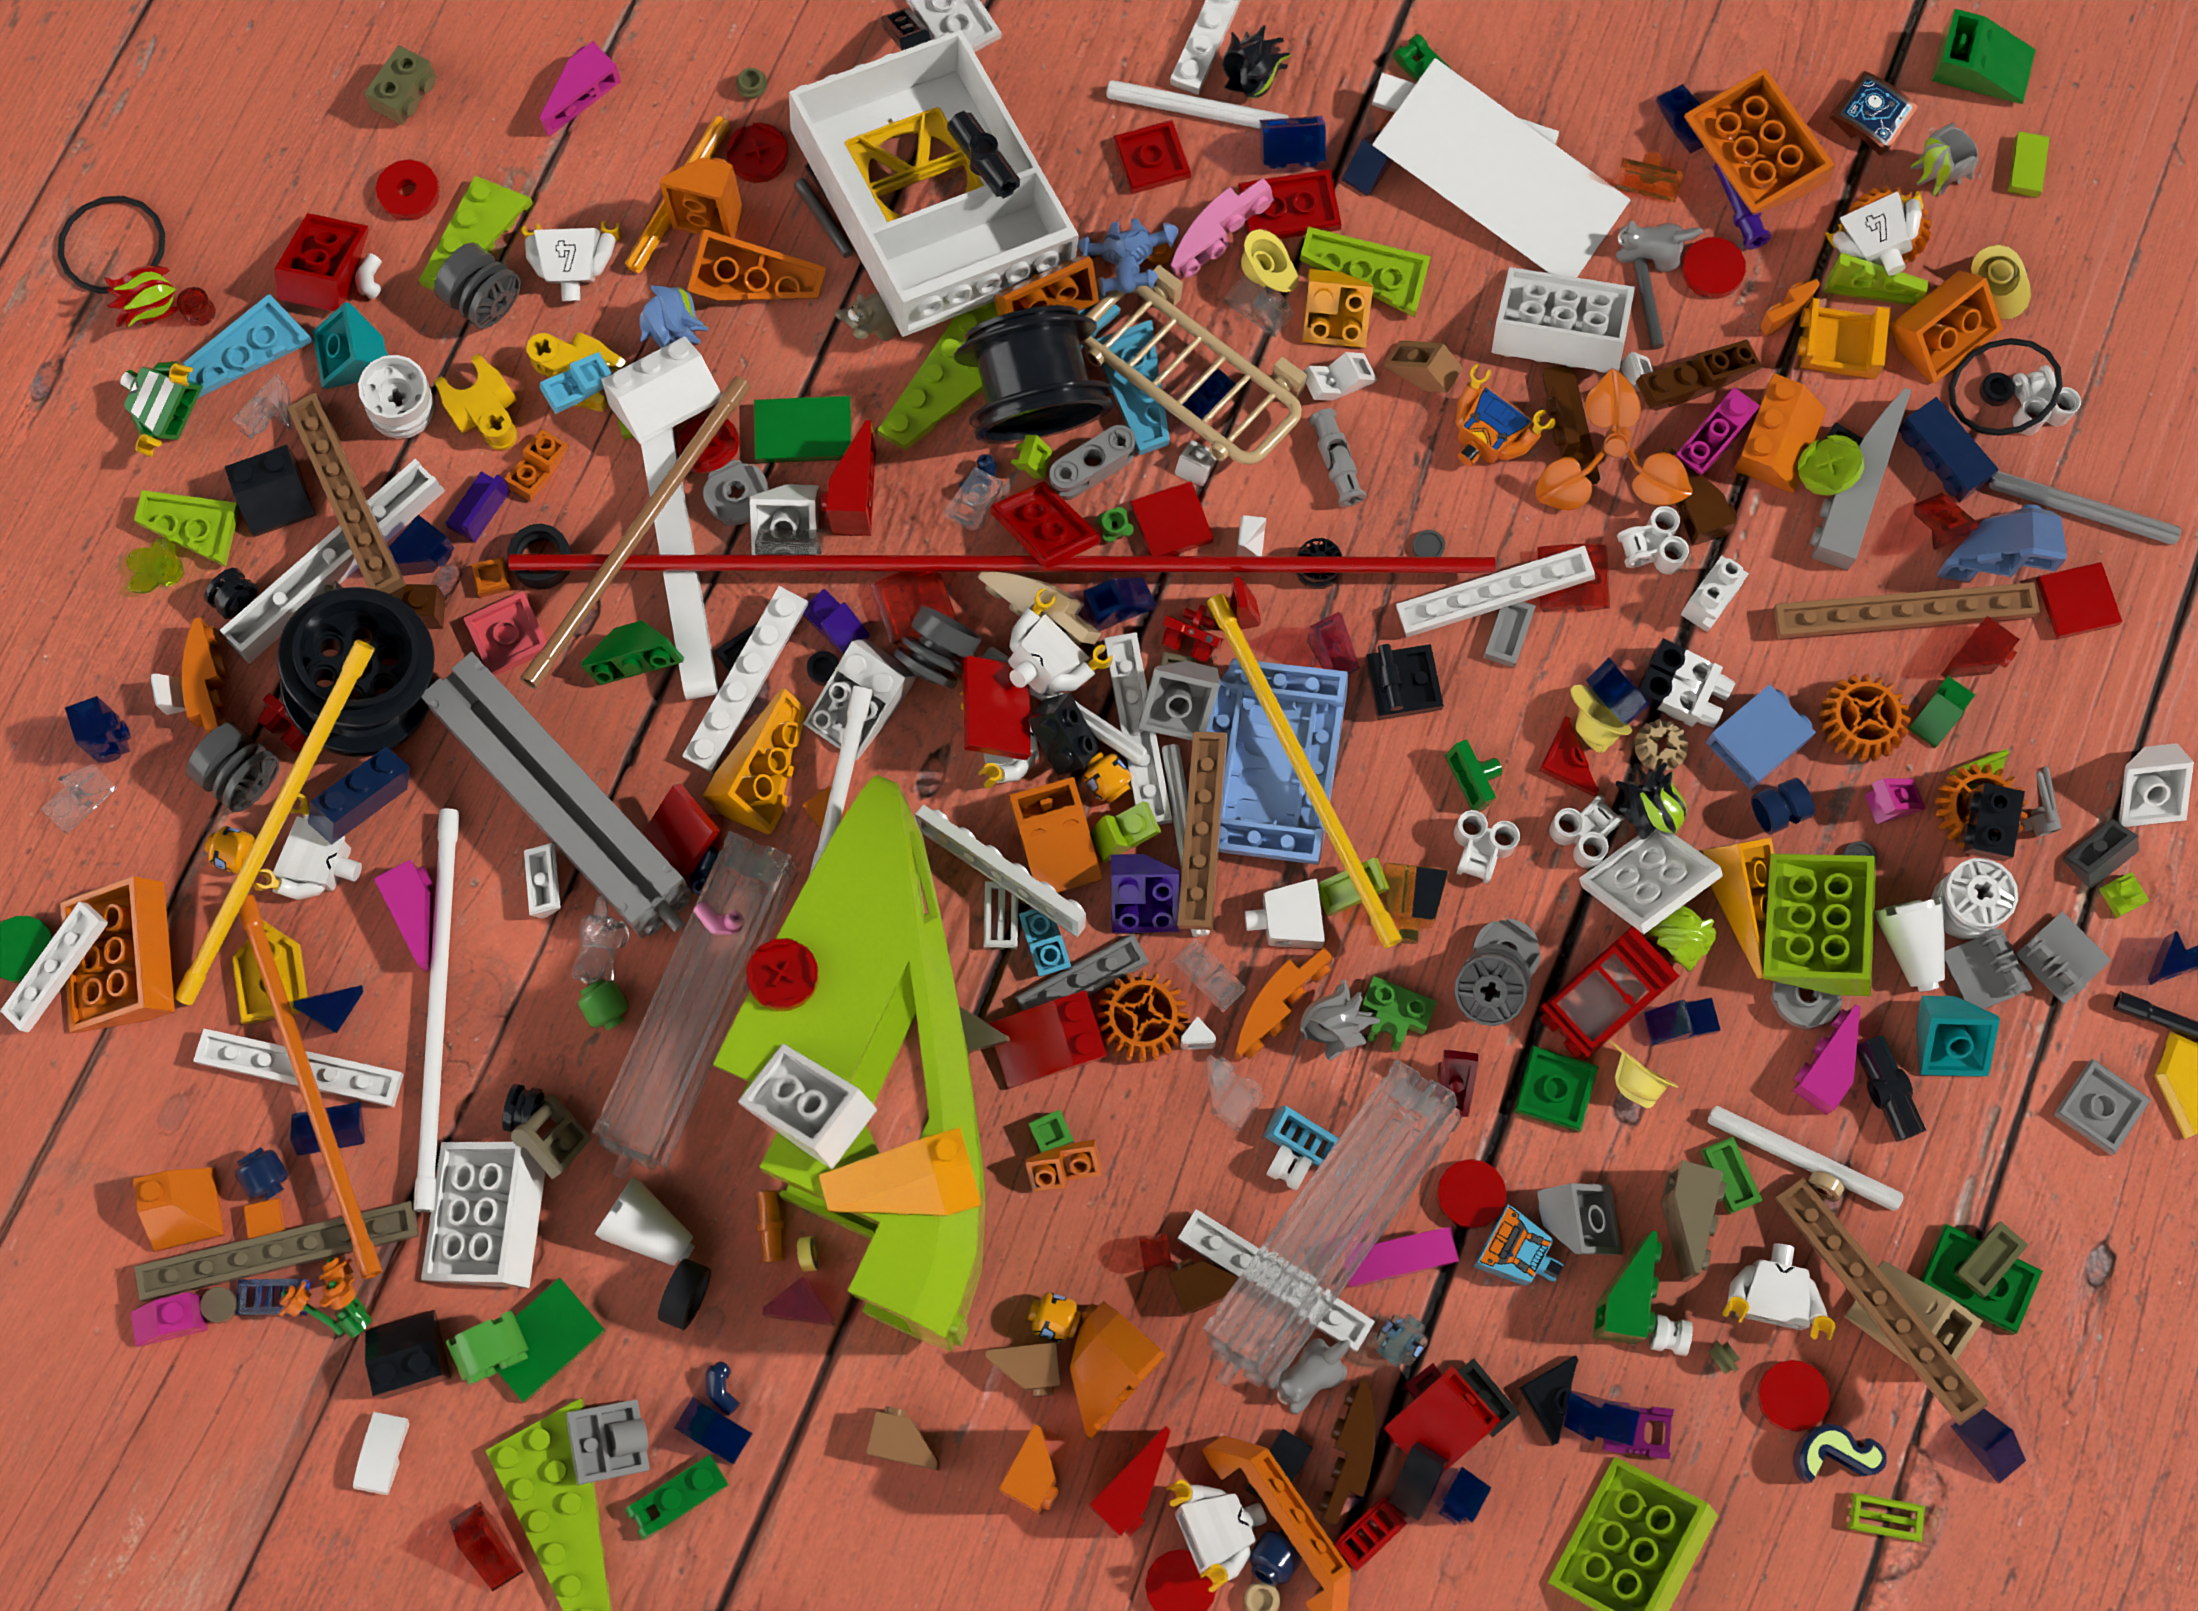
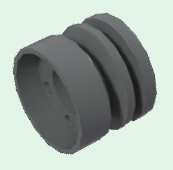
(477, 285)
(937, 647)
(232, 767)
(1497, 965)

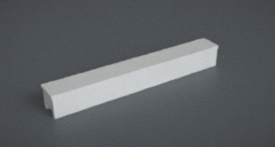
(327, 562)

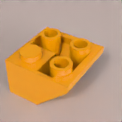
(1336, 309)

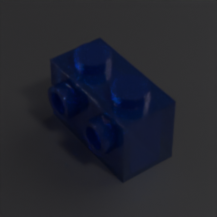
(1293, 141)
(98, 730)

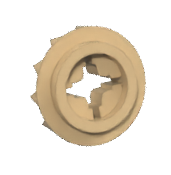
(1646, 748)

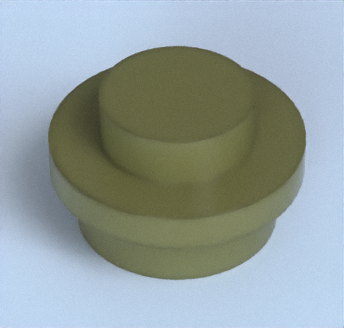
(751, 83)
(1724, 1356)

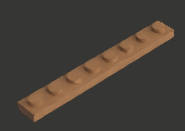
(345, 495)
(1905, 610)
(1882, 1302)

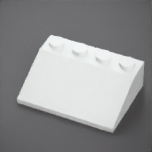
(1563, 320)
(484, 1215)

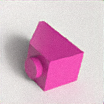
(168, 1319)

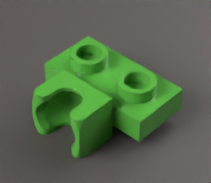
(1397, 1010)

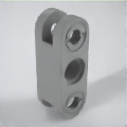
(1111, 448)

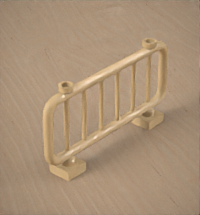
(1285, 385)

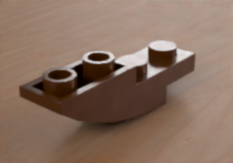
(1700, 376)
(1357, 1439)

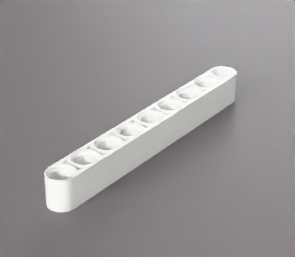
(682, 587)

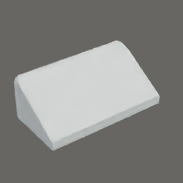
(542, 880)

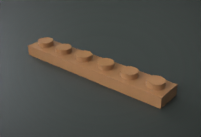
(1202, 831)

